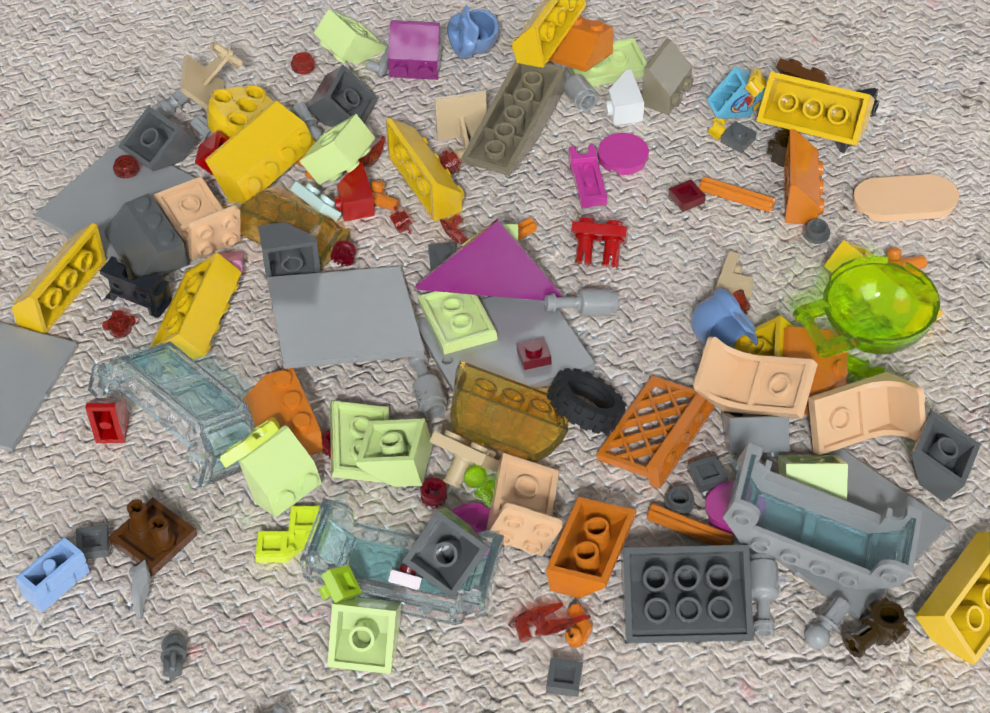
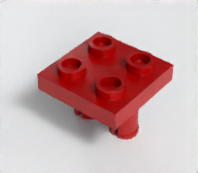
(588, 231)

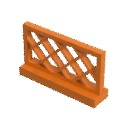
(675, 442)

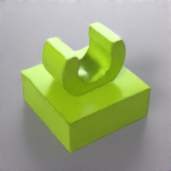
(339, 585)

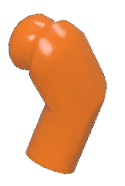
(380, 197)
(895, 257)
(580, 631)

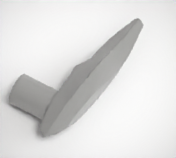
(381, 67)
(140, 587)

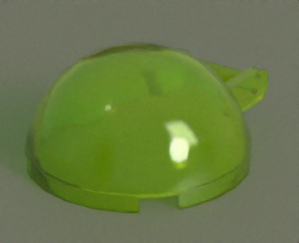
(872, 307)

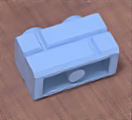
(52, 574)

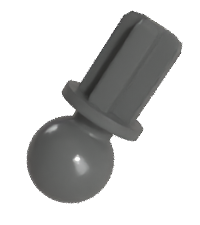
(173, 655)

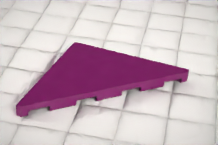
(491, 266)

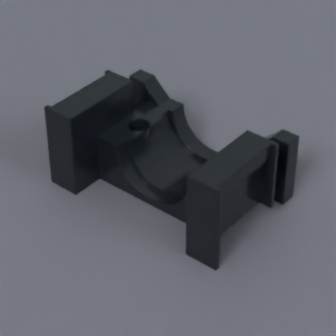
(146, 291)

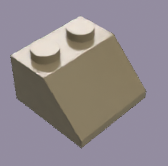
(666, 78)

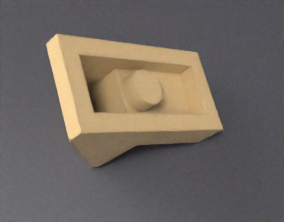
(731, 276)

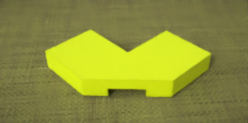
(249, 443)
(284, 545)

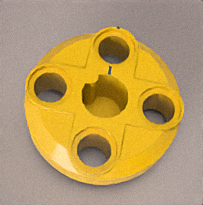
(235, 107)

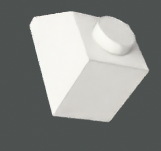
(625, 100)

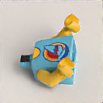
(736, 98)

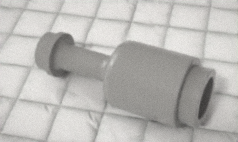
(579, 90)
(588, 302)
(427, 389)
(764, 590)

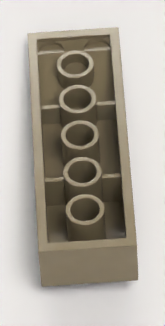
(516, 117)

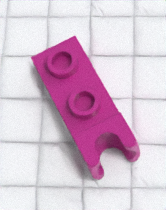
(587, 177)

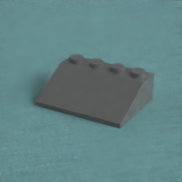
(687, 594)

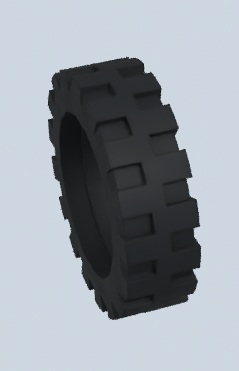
(577, 411)

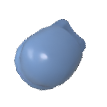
(472, 32)
(721, 318)

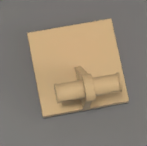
(200, 81)
(459, 116)

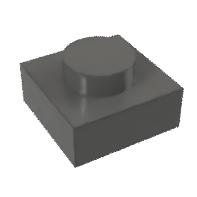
(738, 137)
(439, 253)
(707, 473)
(93, 541)
(564, 677)

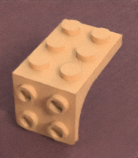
(199, 218)
(753, 382)
(866, 410)
(524, 505)

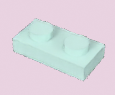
(311, 196)

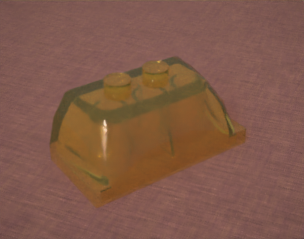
(271, 208)
(505, 414)

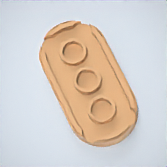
(905, 197)

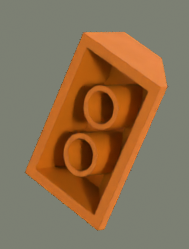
(584, 45)
(802, 181)
(830, 371)
(283, 398)
(589, 547)

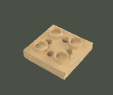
(463, 456)

